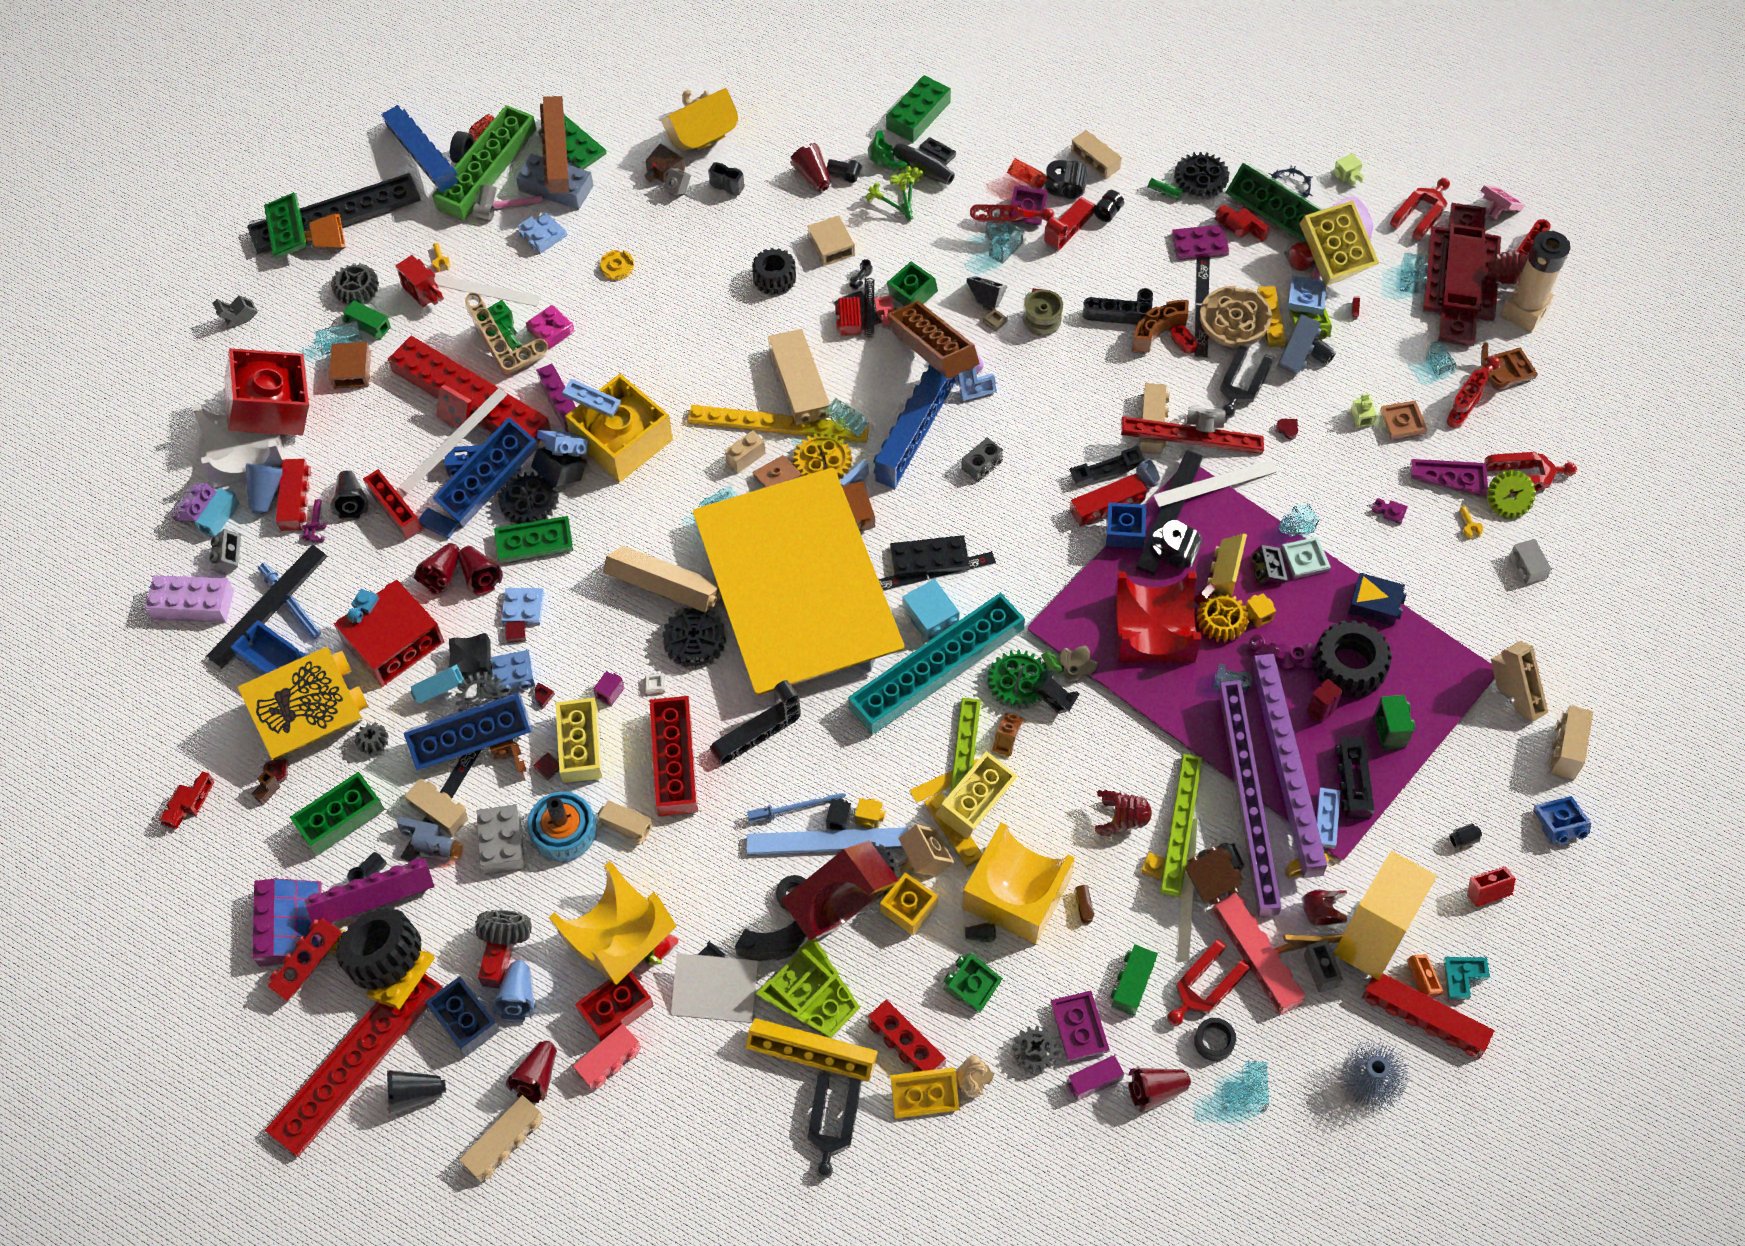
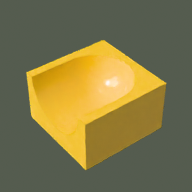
(628, 438)
(1016, 886)
(1384, 914)

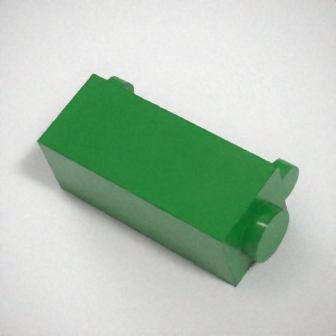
(367, 319)

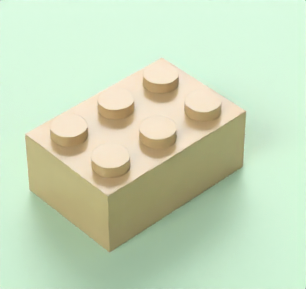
(1571, 742)

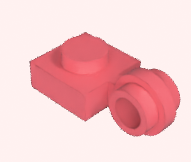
(884, 306)

